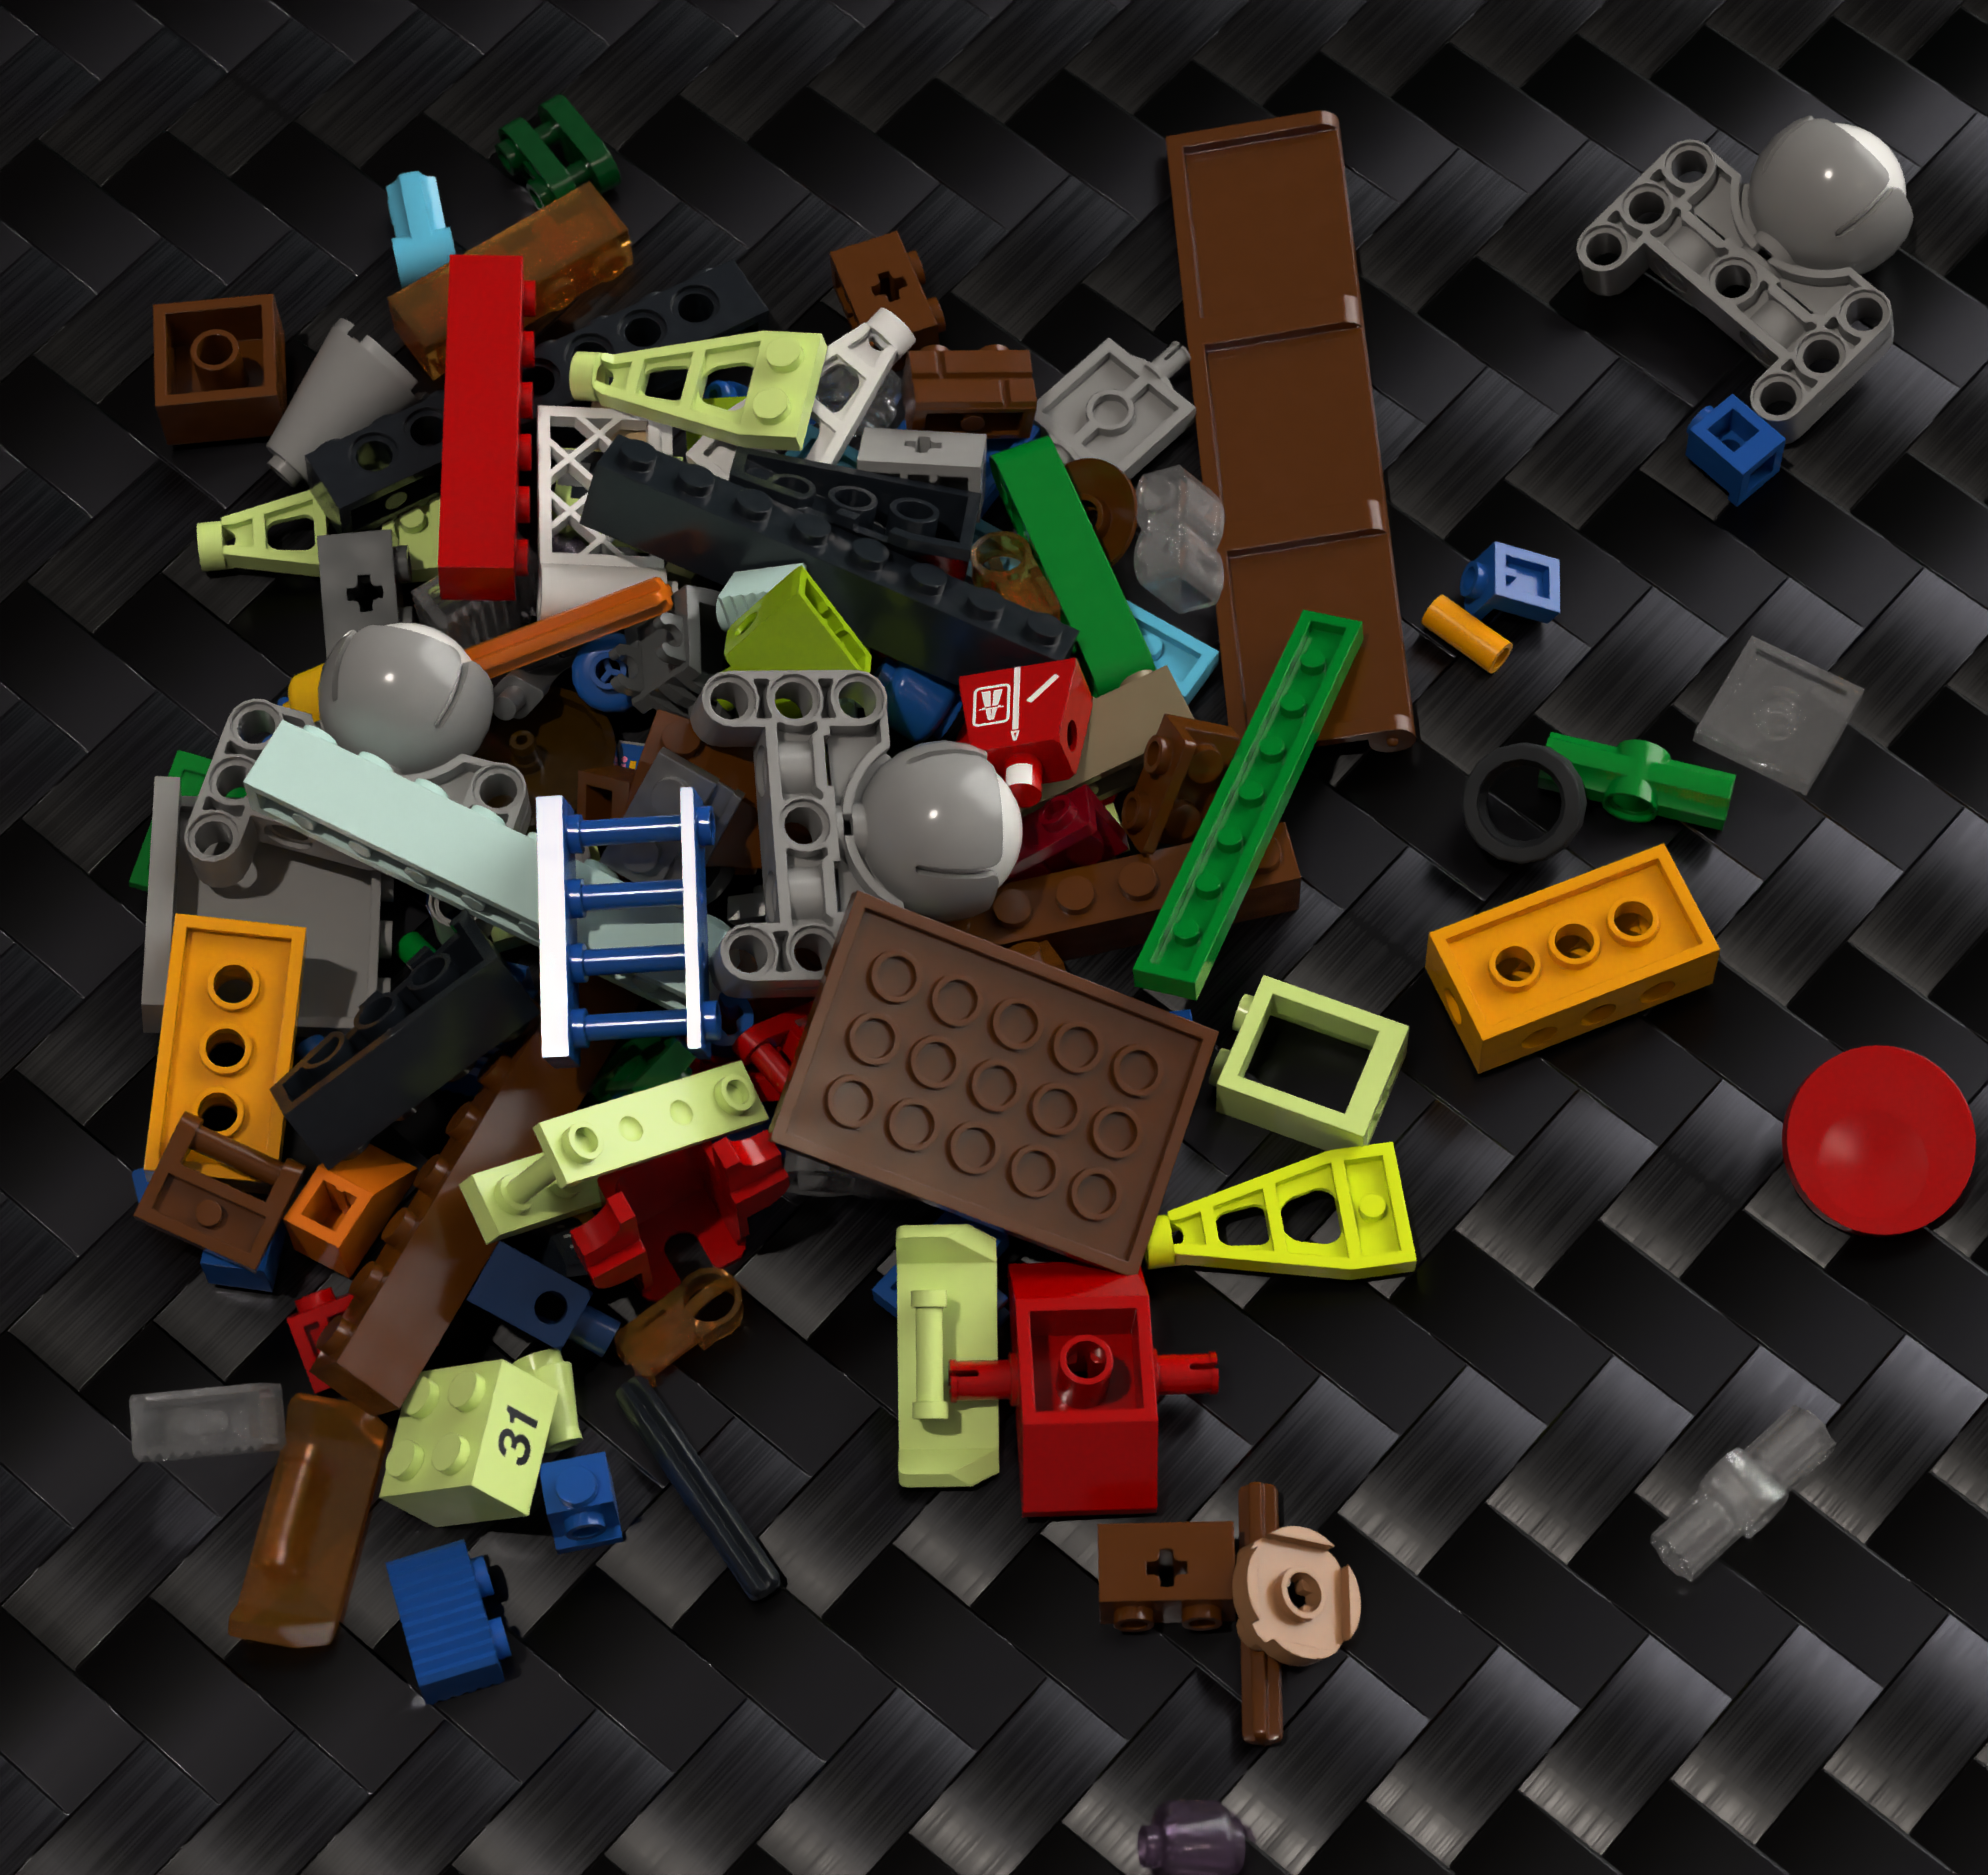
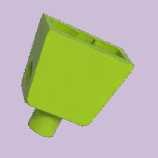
(793, 631)

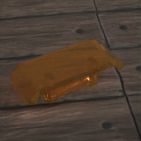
(311, 1524)

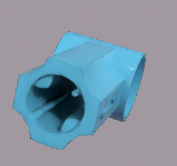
(419, 227)

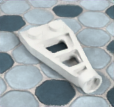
(836, 428)

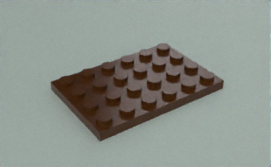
(992, 1085)

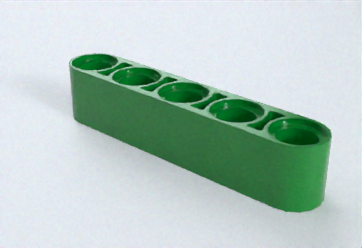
(1072, 561)

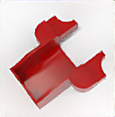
(690, 1191)

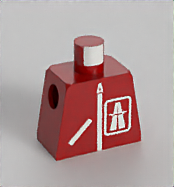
(1029, 723)

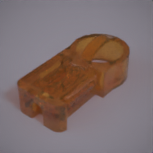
(1020, 585)
(669, 1325)

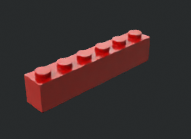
(483, 428)

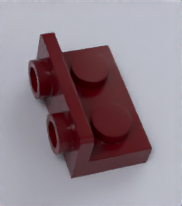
(1067, 835)

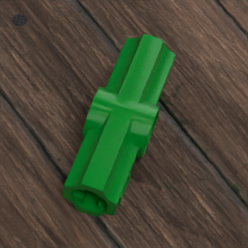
(1643, 782)

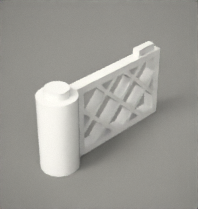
(578, 578)

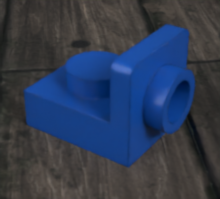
(1512, 582)

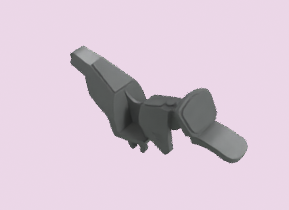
(670, 665)

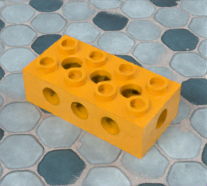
(1571, 958)
(196, 1021)

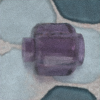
(1192, 1839)

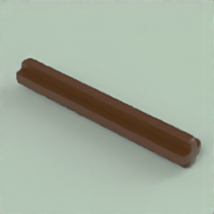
(1259, 1673)

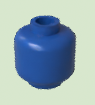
(590, 682)
(917, 701)

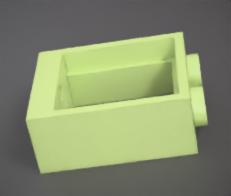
(1294, 1115)

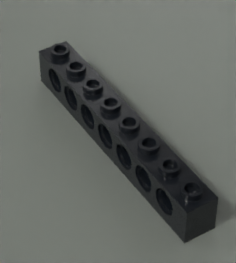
(411, 472)

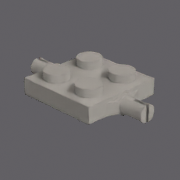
(1116, 407)

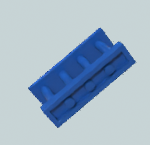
(566, 898)

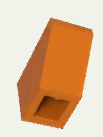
(347, 1208)

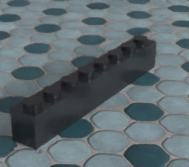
(883, 596)

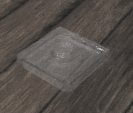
(1778, 715)

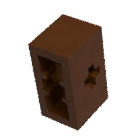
(886, 276)
(1131, 1566)

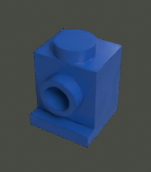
(1735, 447)
(581, 1502)

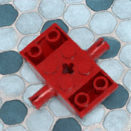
(1092, 1438)

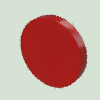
(1878, 1141)

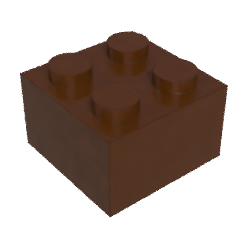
(219, 368)

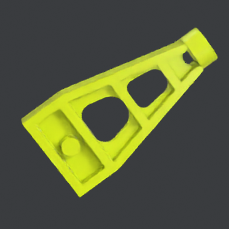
(1368, 1207)

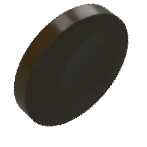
(551, 747)

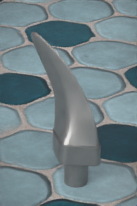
(524, 690)

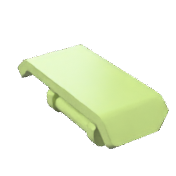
(944, 1314)

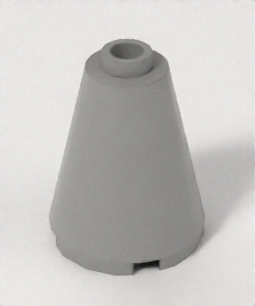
(339, 395)

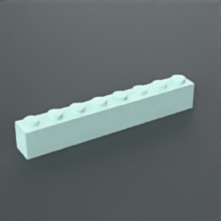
(448, 849)

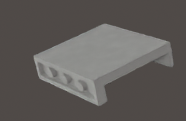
(281, 887)

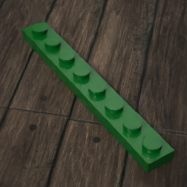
(1248, 806)

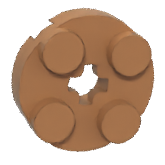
(1264, 1608)

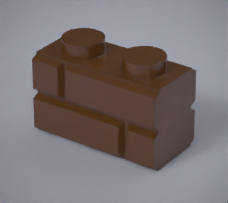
(970, 391)

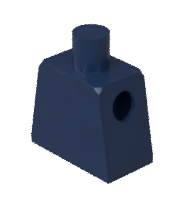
(513, 1284)

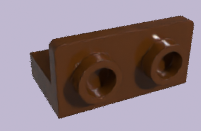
(1177, 781)

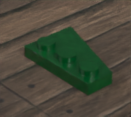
(639, 1066)

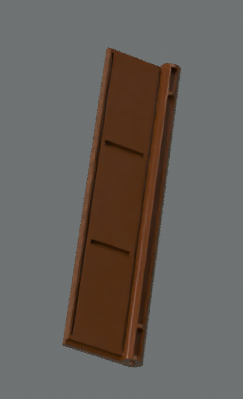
(1288, 412)

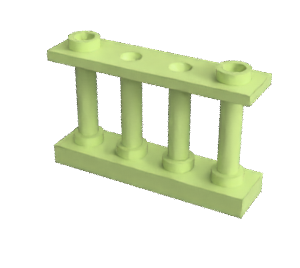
(605, 1140)

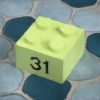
(469, 1444)

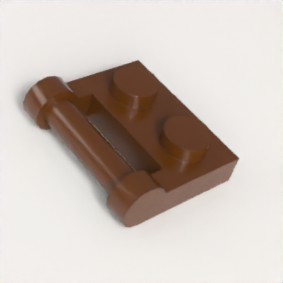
(209, 1211)

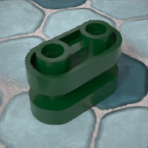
(528, 153)

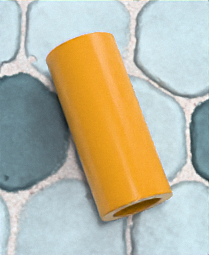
(1467, 634)

